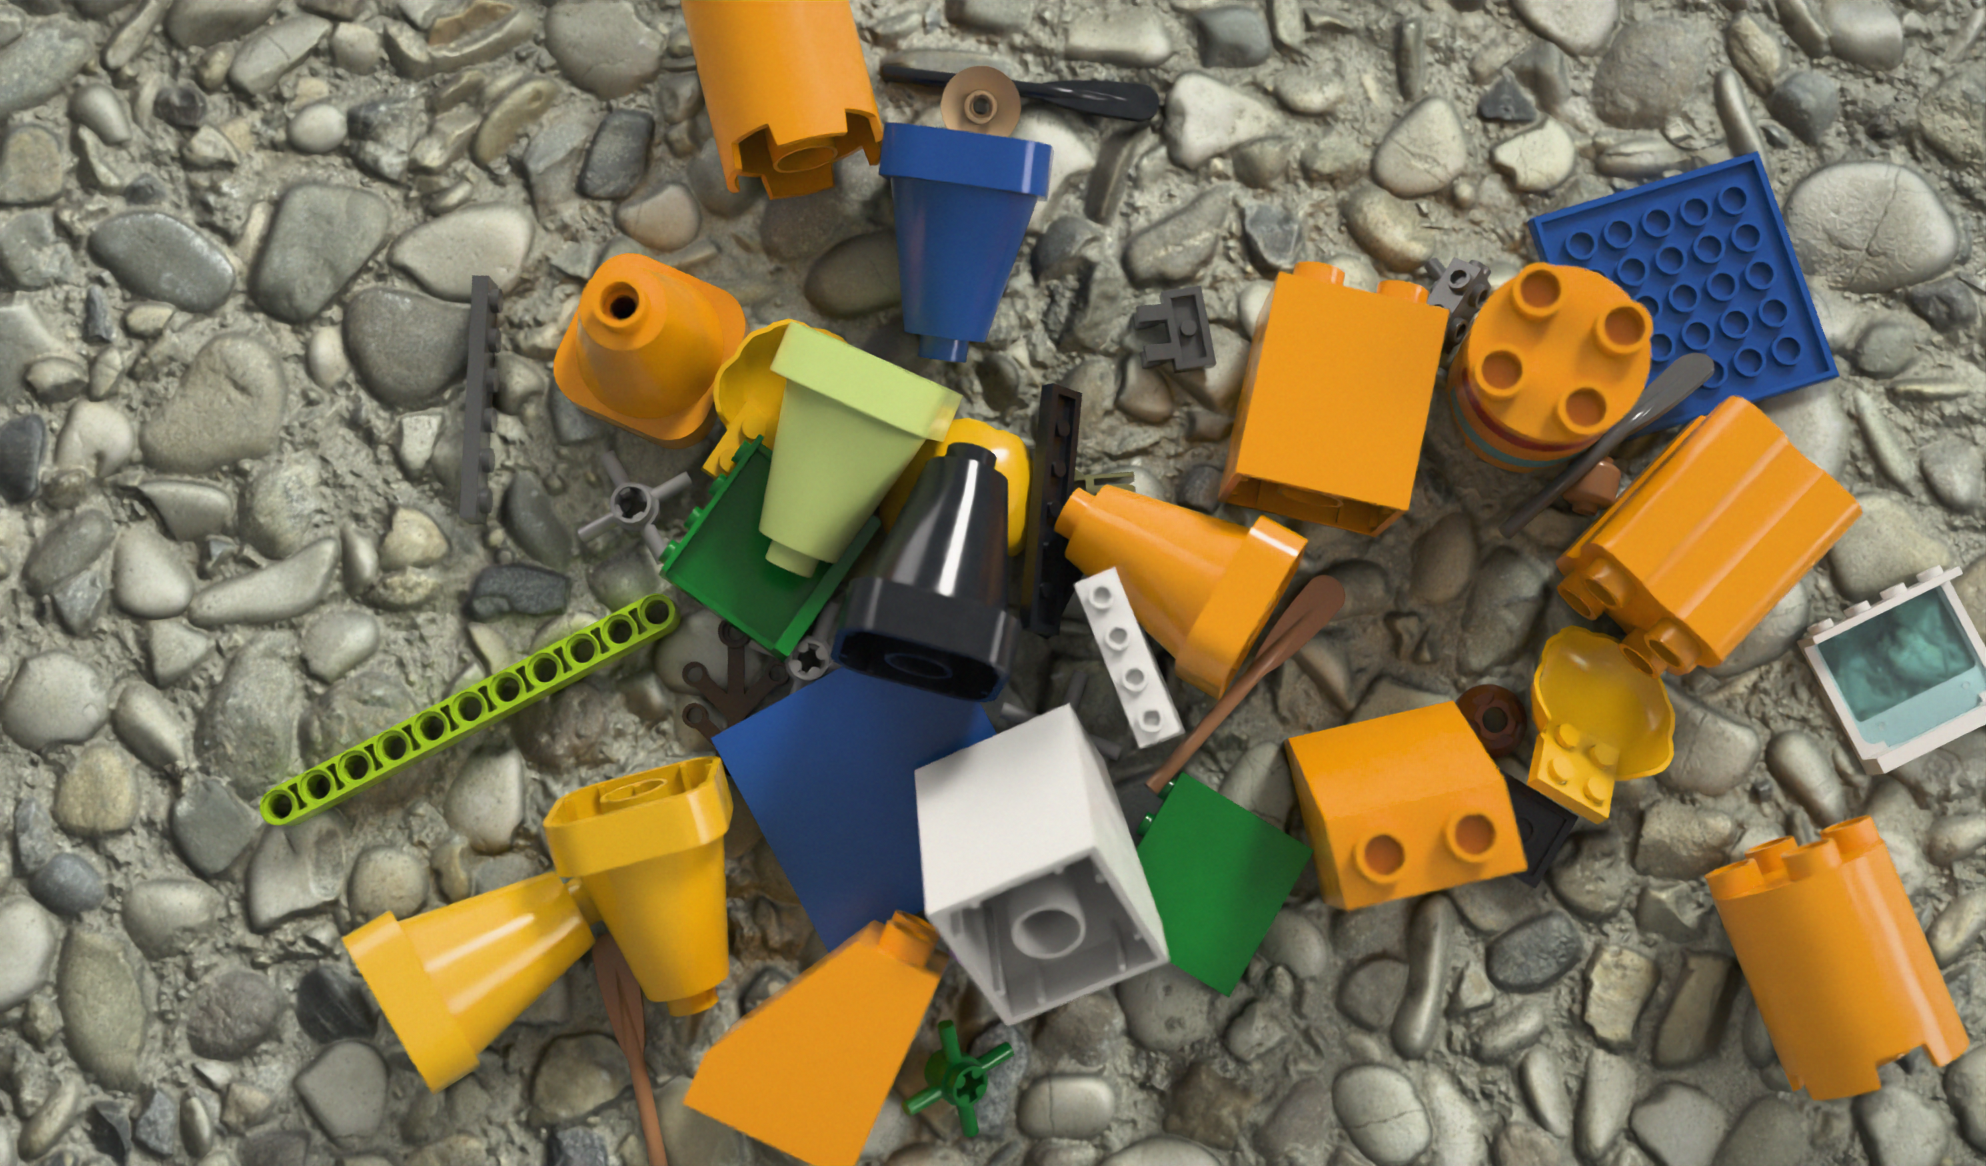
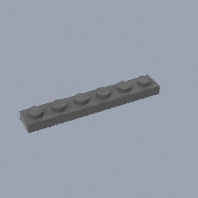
(480, 417)

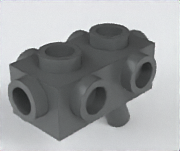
(1462, 290)

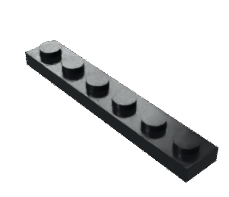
(1050, 491)

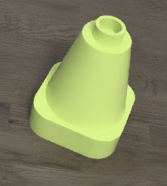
(840, 443)

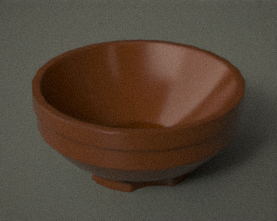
(1485, 696)

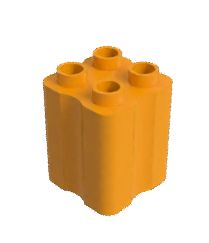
(1706, 541)

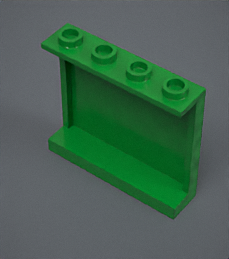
(726, 566)
(1214, 878)

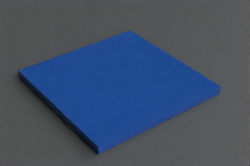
(1711, 272)
(838, 790)

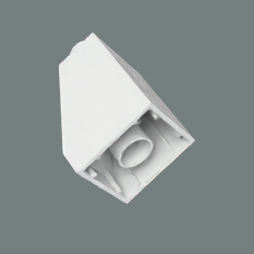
(1034, 868)

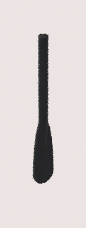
(1092, 97)

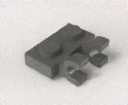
(1186, 330)

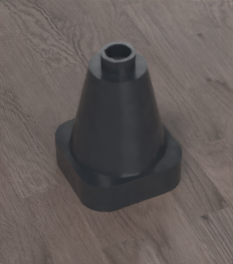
(939, 586)

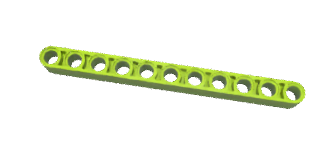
(451, 711)

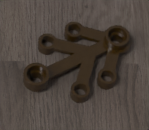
(737, 703)

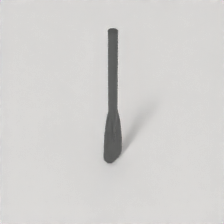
(1657, 399)

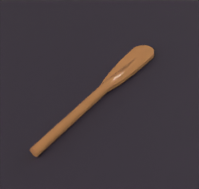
(1295, 627)
(626, 1014)

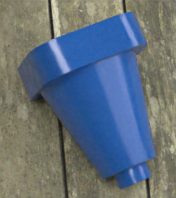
(958, 226)

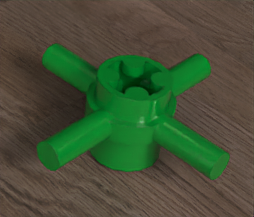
(956, 1078)

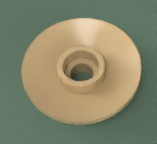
(977, 83)

